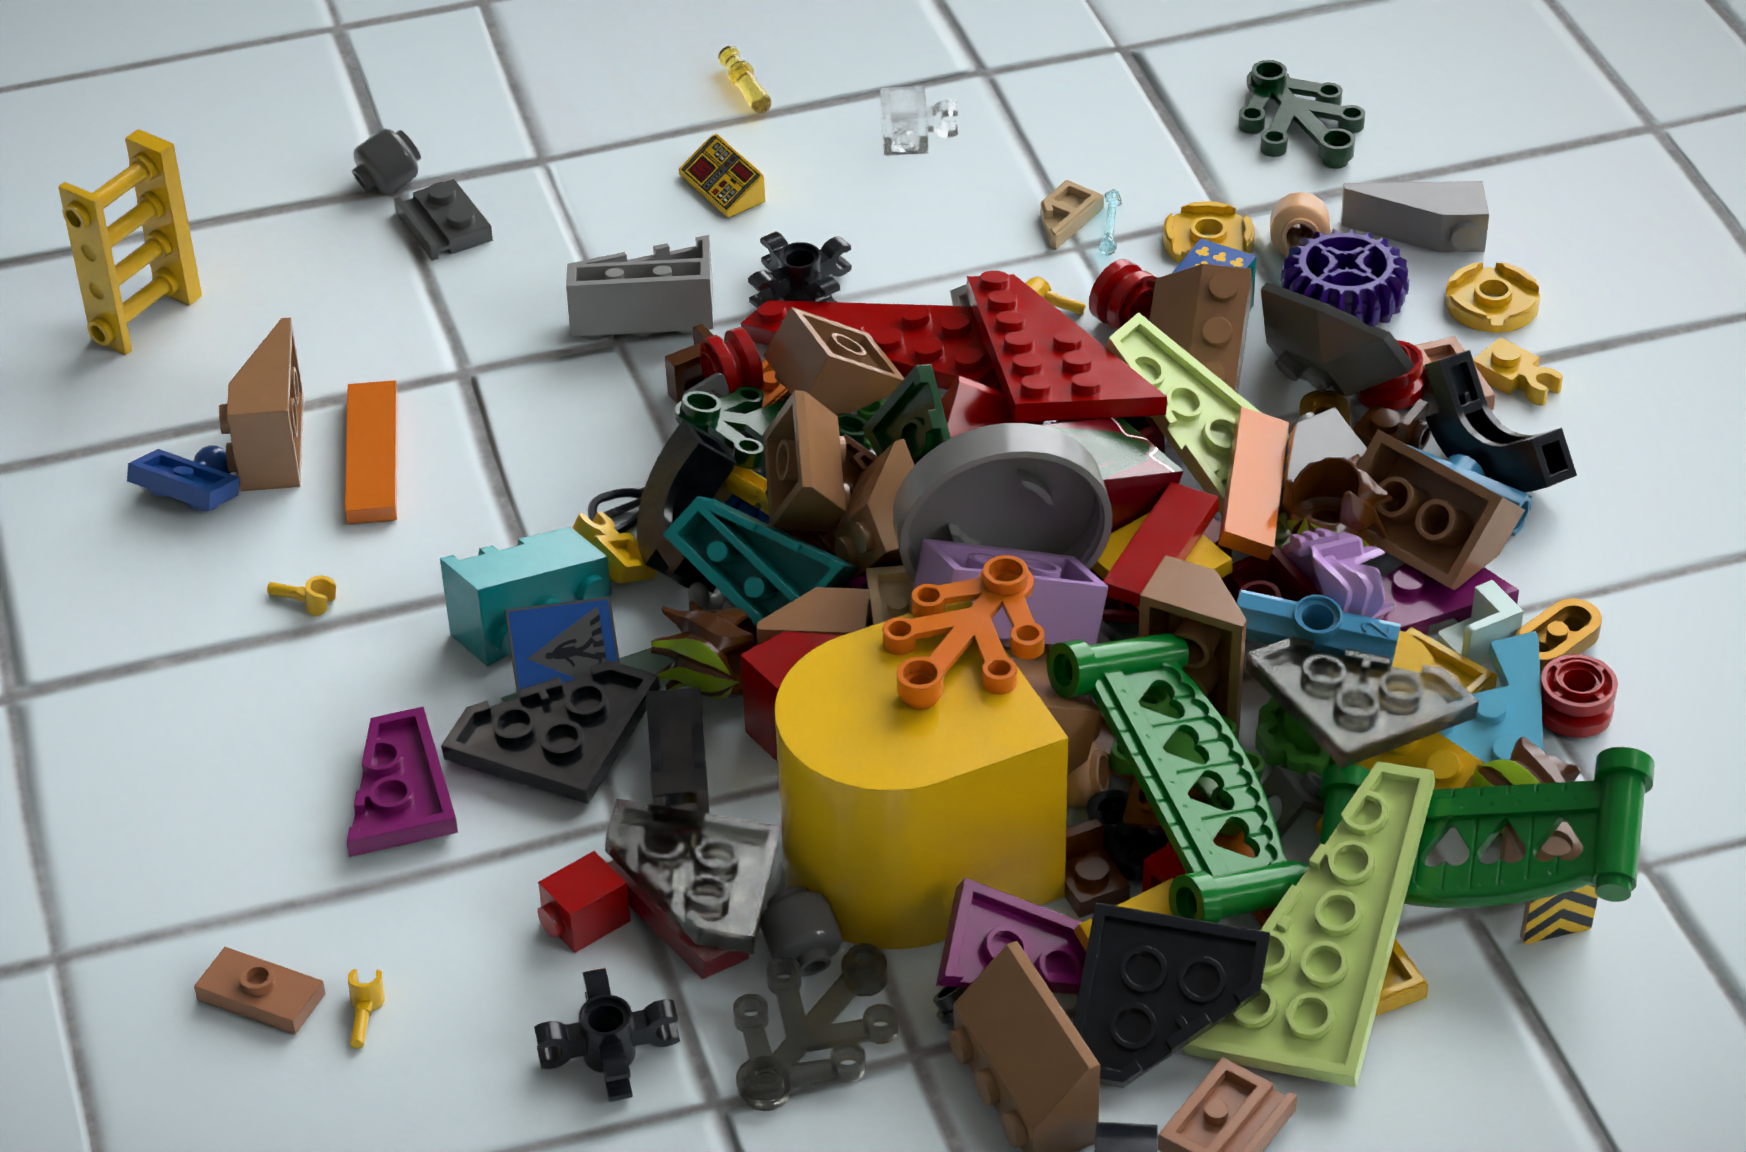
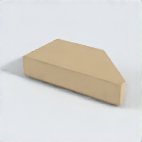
(1068, 211)

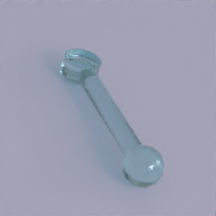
(1107, 245)

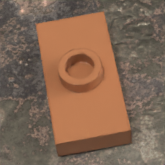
(260, 990)

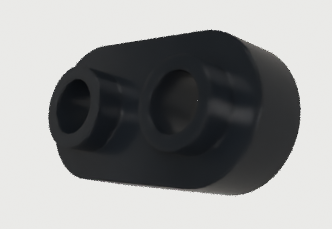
(1125, 845)

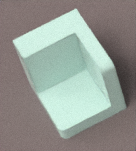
(1492, 619)

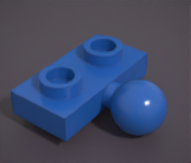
(198, 482)

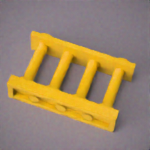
(166, 246)

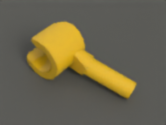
(1043, 288)
(314, 594)
(364, 999)

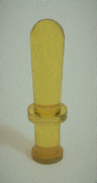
(742, 75)

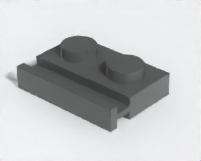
(443, 219)

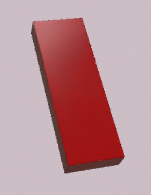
(1168, 530)

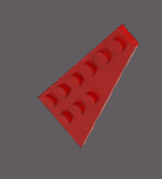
(904, 332)
(1051, 363)

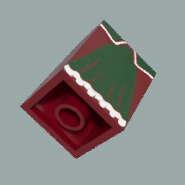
(1129, 464)

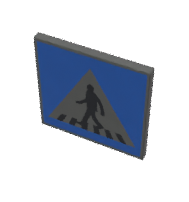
(560, 640)

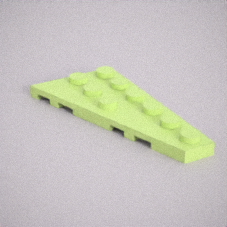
(1199, 406)
(1332, 940)

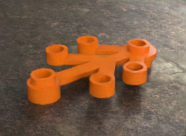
(1000, 584)

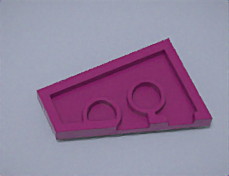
(401, 786)

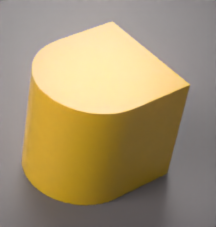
(907, 802)

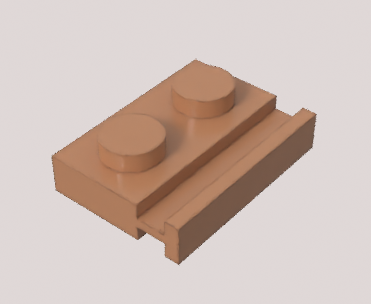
(1228, 1114)

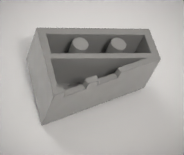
(641, 293)

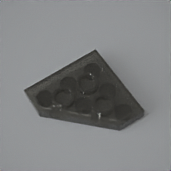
(1358, 701)
(698, 868)

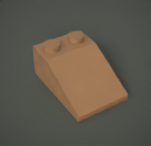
(266, 415)

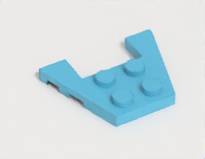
(1506, 711)

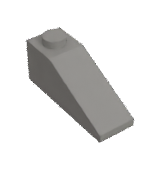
(1422, 214)

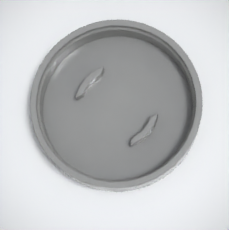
(1005, 490)

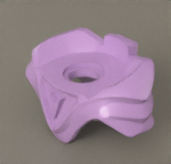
(1335, 569)

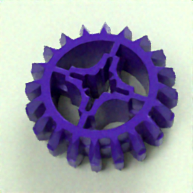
(1349, 274)

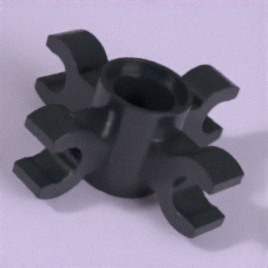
(799, 270)
(607, 1034)

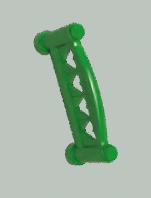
(1601, 813)
(1217, 879)

